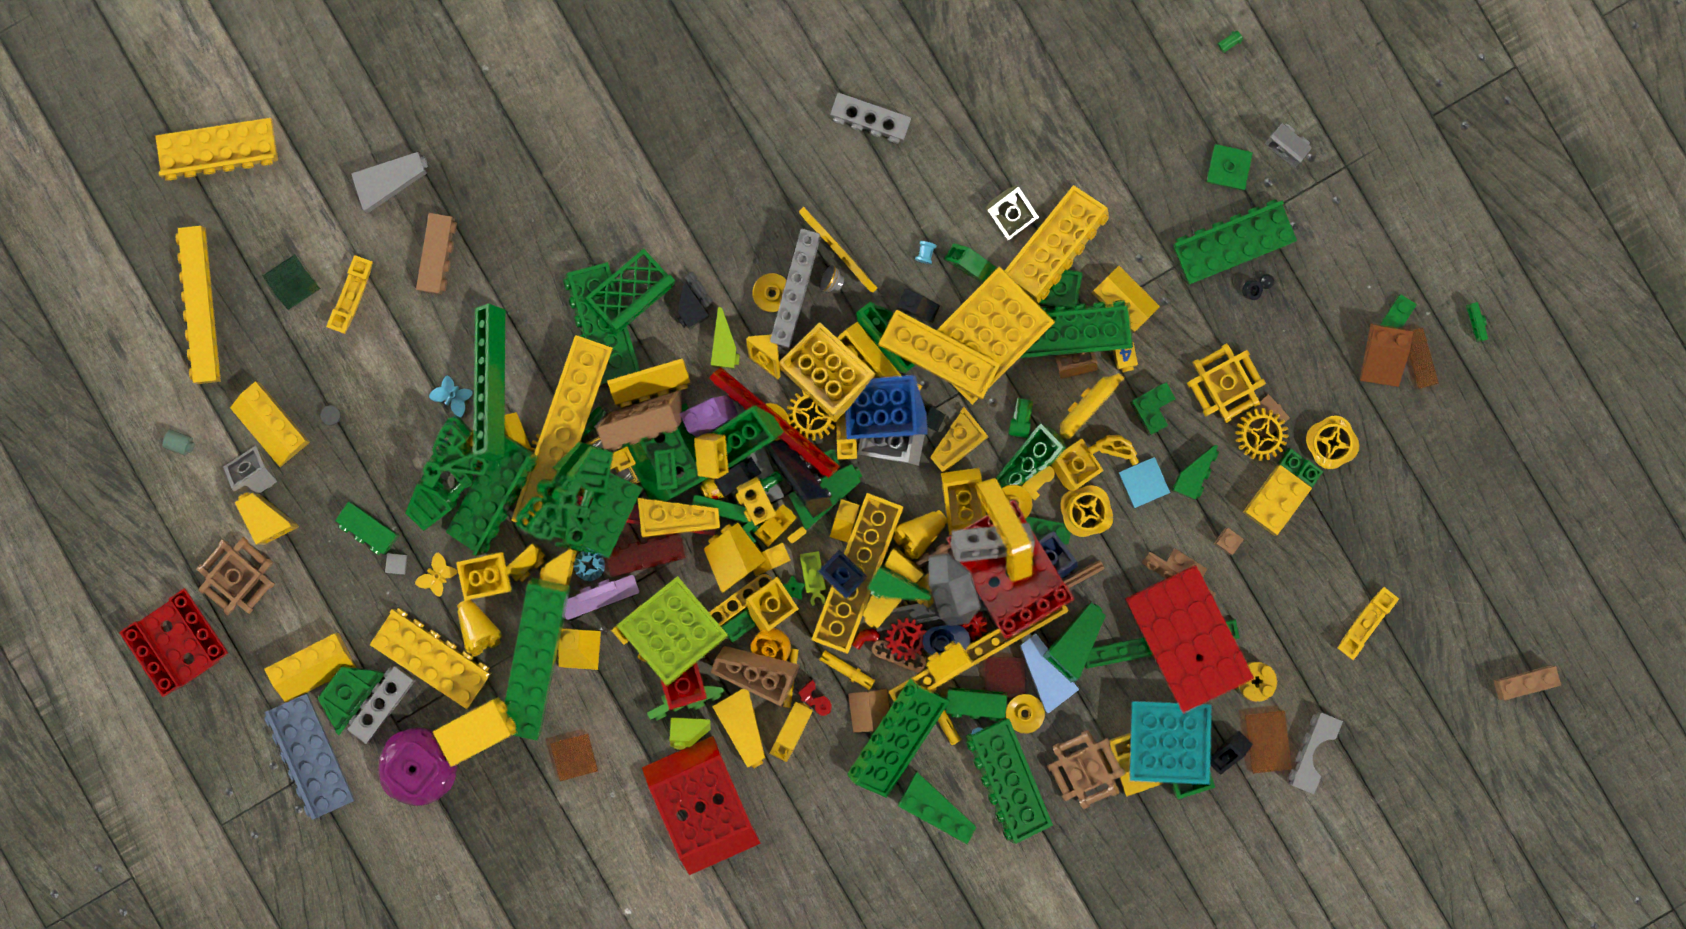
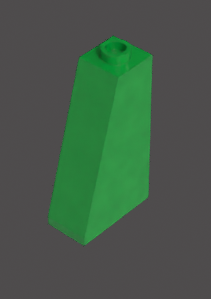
(838, 485)
(1075, 643)

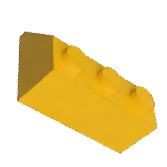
(1122, 287)

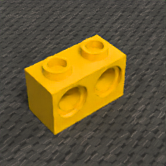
(758, 500)

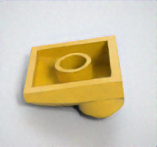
(1076, 466)
(525, 562)

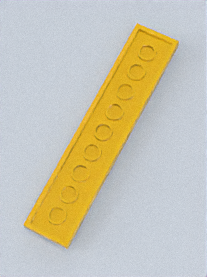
(567, 414)

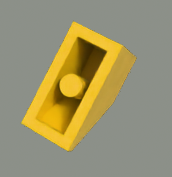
(844, 520)
(774, 557)

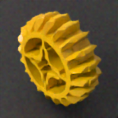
(1265, 425)
(807, 431)

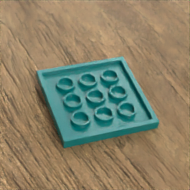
(1170, 743)

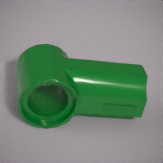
(1021, 422)

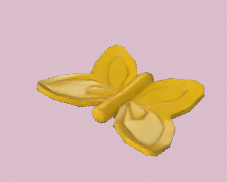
(438, 576)

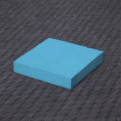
(1144, 482)

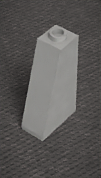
(387, 179)

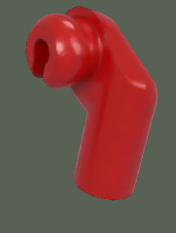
(865, 635)

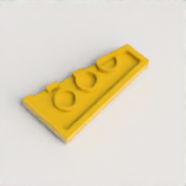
(672, 518)

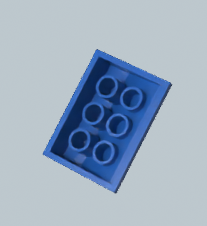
(887, 409)

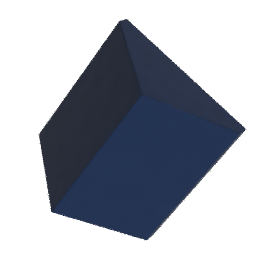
(842, 574)

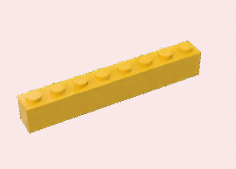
(198, 305)

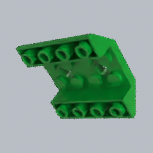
(685, 457)

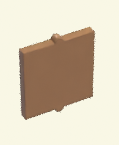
(1269, 404)

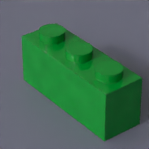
(366, 528)
(976, 703)

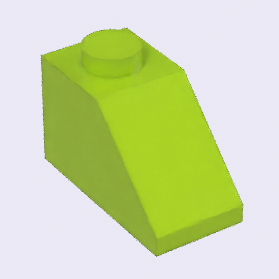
(686, 731)

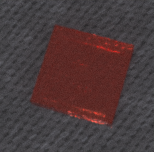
(1005, 675)

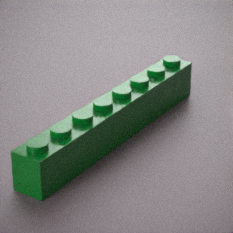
(489, 382)

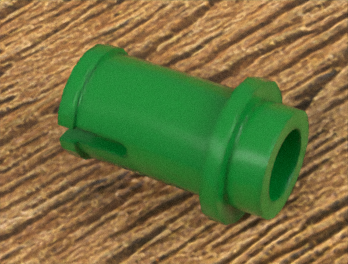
(1230, 41)
(771, 480)

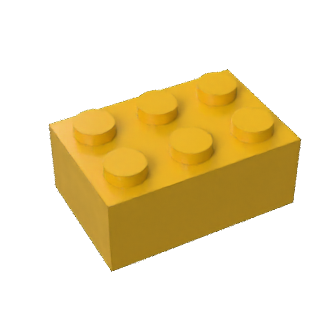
(1277, 500)

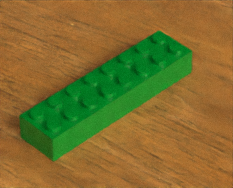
(535, 656)

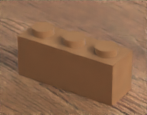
(1527, 682)

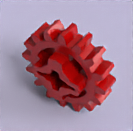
(897, 641)

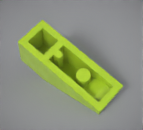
(724, 348)

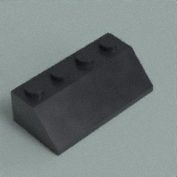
(800, 478)

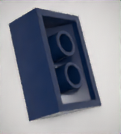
(1058, 554)

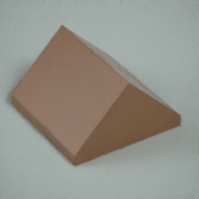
(868, 709)

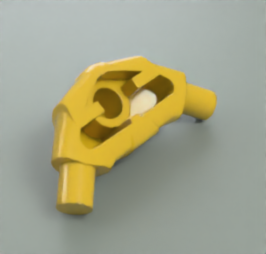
(1116, 446)

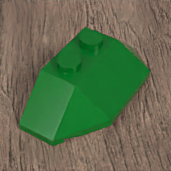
(874, 321)

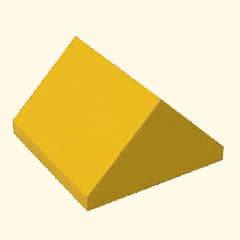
(764, 353)

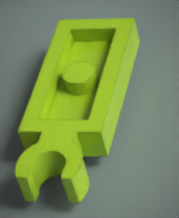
(813, 579)

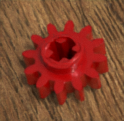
(976, 626)

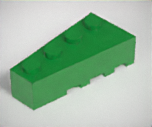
(934, 808)

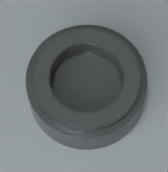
(330, 415)

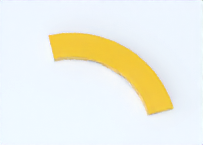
(866, 281)

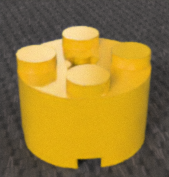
(1264, 688)

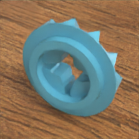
(591, 574)

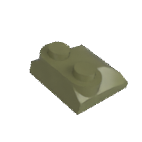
(1011, 212)

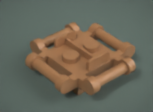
(235, 576)
(1086, 769)

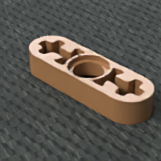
(910, 665)

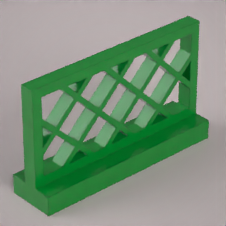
(642, 303)

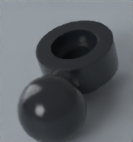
(1266, 281)

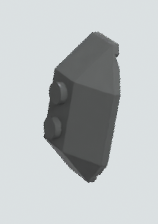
(952, 590)

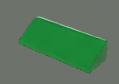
(725, 509)

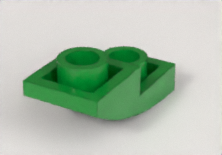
(1300, 467)

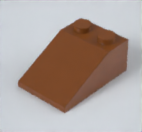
(1386, 354)

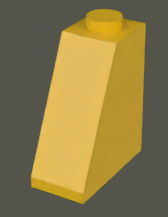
(791, 731)

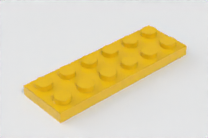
(939, 354)

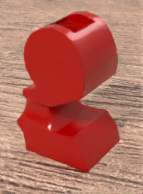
(821, 703)

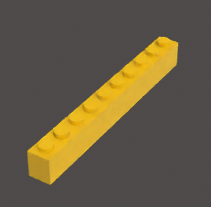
(980, 650)

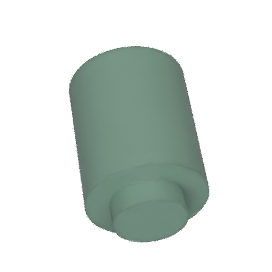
(178, 442)

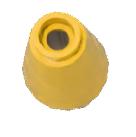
(919, 533)
(477, 628)

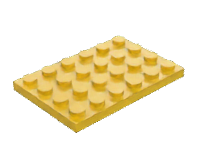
(997, 323)

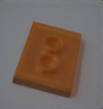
(1269, 741)

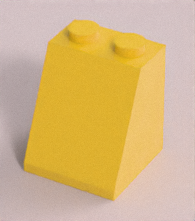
(263, 518)
(732, 556)

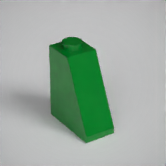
(970, 262)

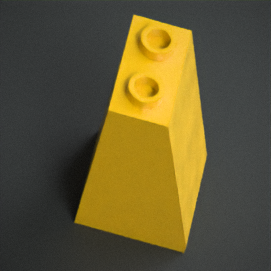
(475, 731)

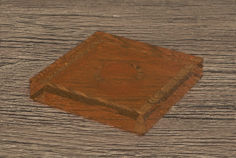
(574, 757)

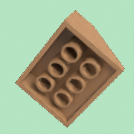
(641, 421)

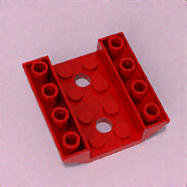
(164, 652)

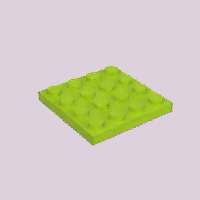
(672, 631)

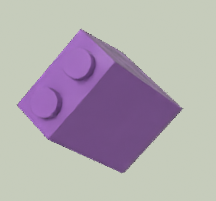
(709, 415)

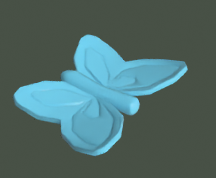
(452, 394)

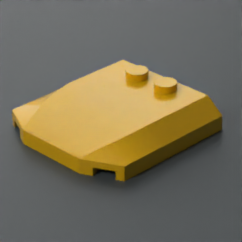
(1088, 405)

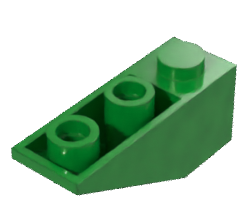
(1191, 478)

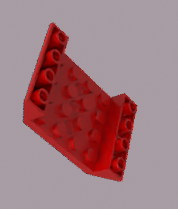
(1018, 602)
(693, 777)

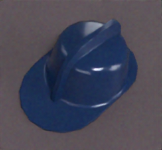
(938, 637)

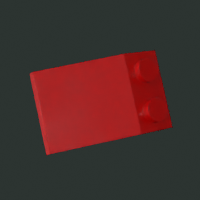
(685, 689)

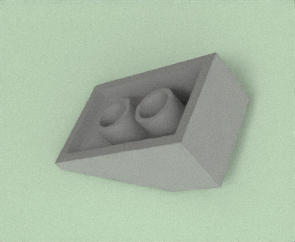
(895, 448)

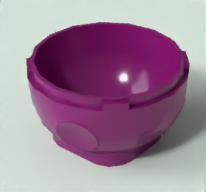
(432, 774)

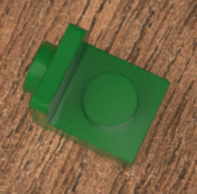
(751, 526)

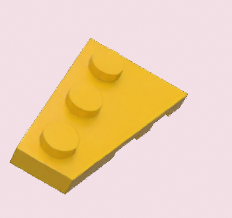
(960, 440)

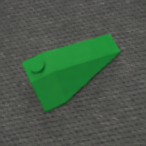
(1034, 455)

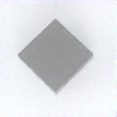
(396, 563)

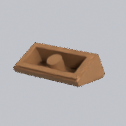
(1076, 364)

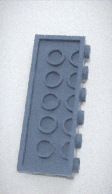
(309, 756)

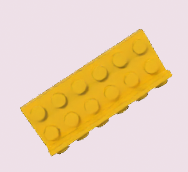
(216, 149)
(1057, 243)
(431, 658)

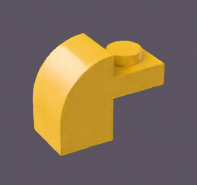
(775, 525)

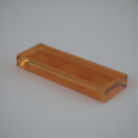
(1422, 360)

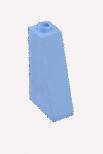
(1049, 682)

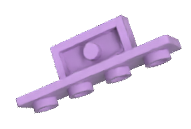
(605, 594)

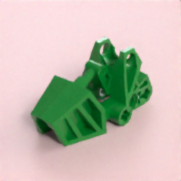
(583, 468)
(432, 494)

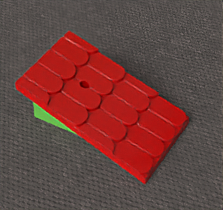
(1189, 638)

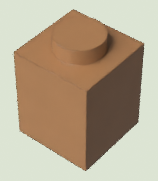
(1228, 541)

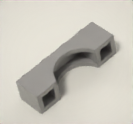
(1322, 729)

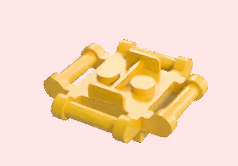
(1226, 383)

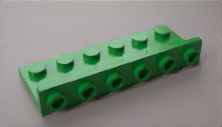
(1234, 241)
(593, 326)
(1085, 330)
(491, 497)
(897, 738)
(1009, 781)

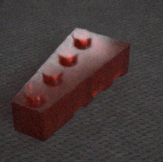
(647, 555)

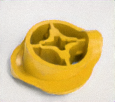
(1351, 448)
(1104, 520)

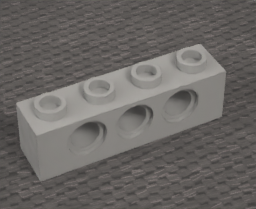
(882, 115)
(981, 543)
(403, 682)

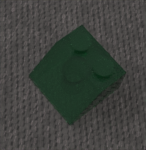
(291, 281)

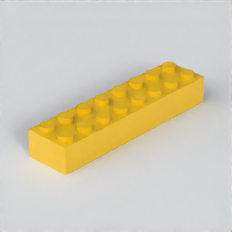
(867, 551)

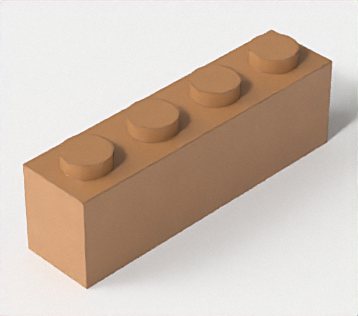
(435, 254)

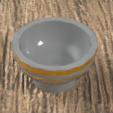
(831, 280)

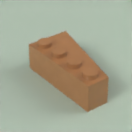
(756, 673)

